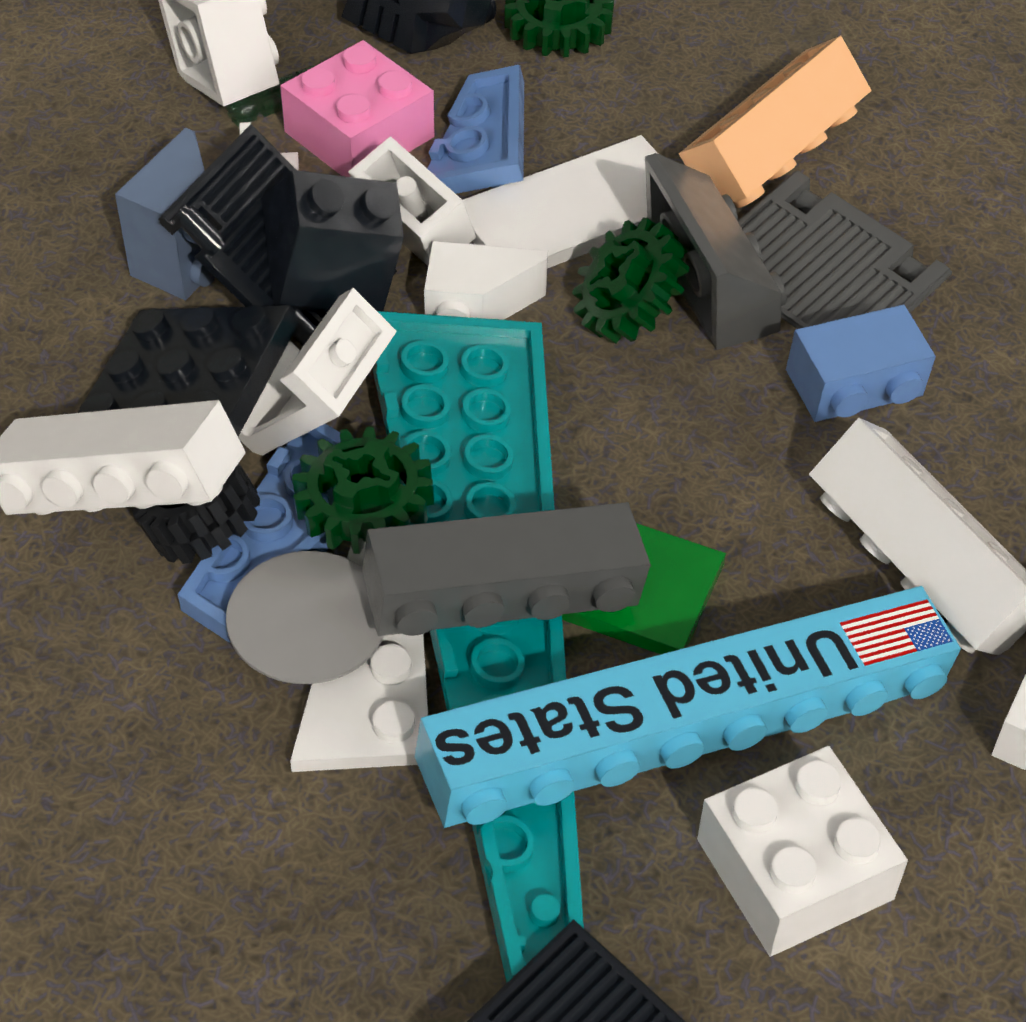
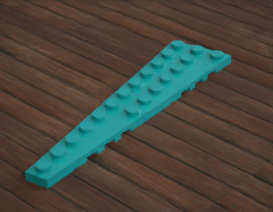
(481, 418)

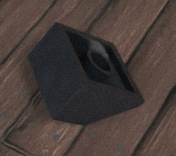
(331, 238)

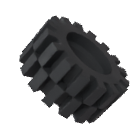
(191, 530)

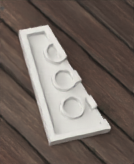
(369, 713)

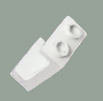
(320, 378)

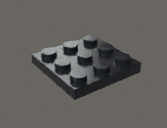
(195, 358)

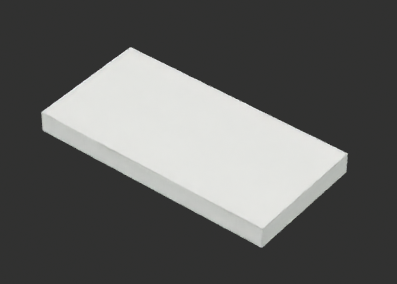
(567, 204)

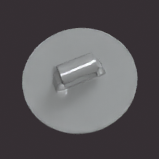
(303, 618)

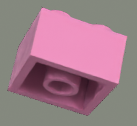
(354, 105)

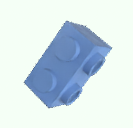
(859, 363)

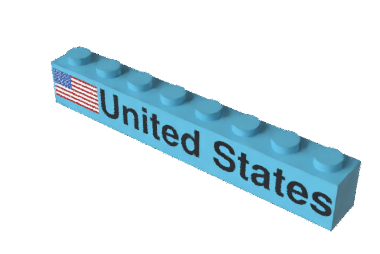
(681, 706)

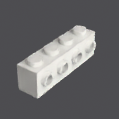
(117, 458)
(926, 536)

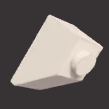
(483, 280)

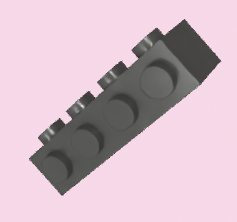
(504, 568)

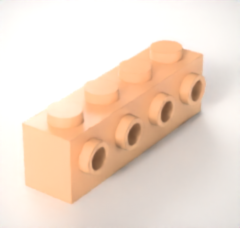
(779, 122)

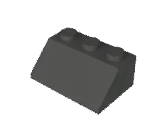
(726, 273)

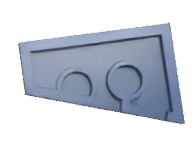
(484, 133)

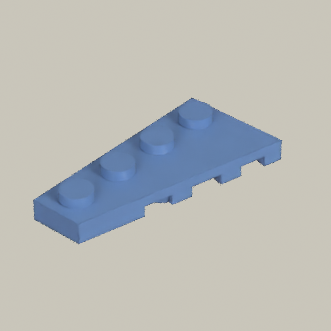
(269, 535)

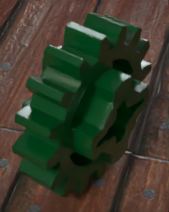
(559, 23)
(630, 280)
(362, 487)

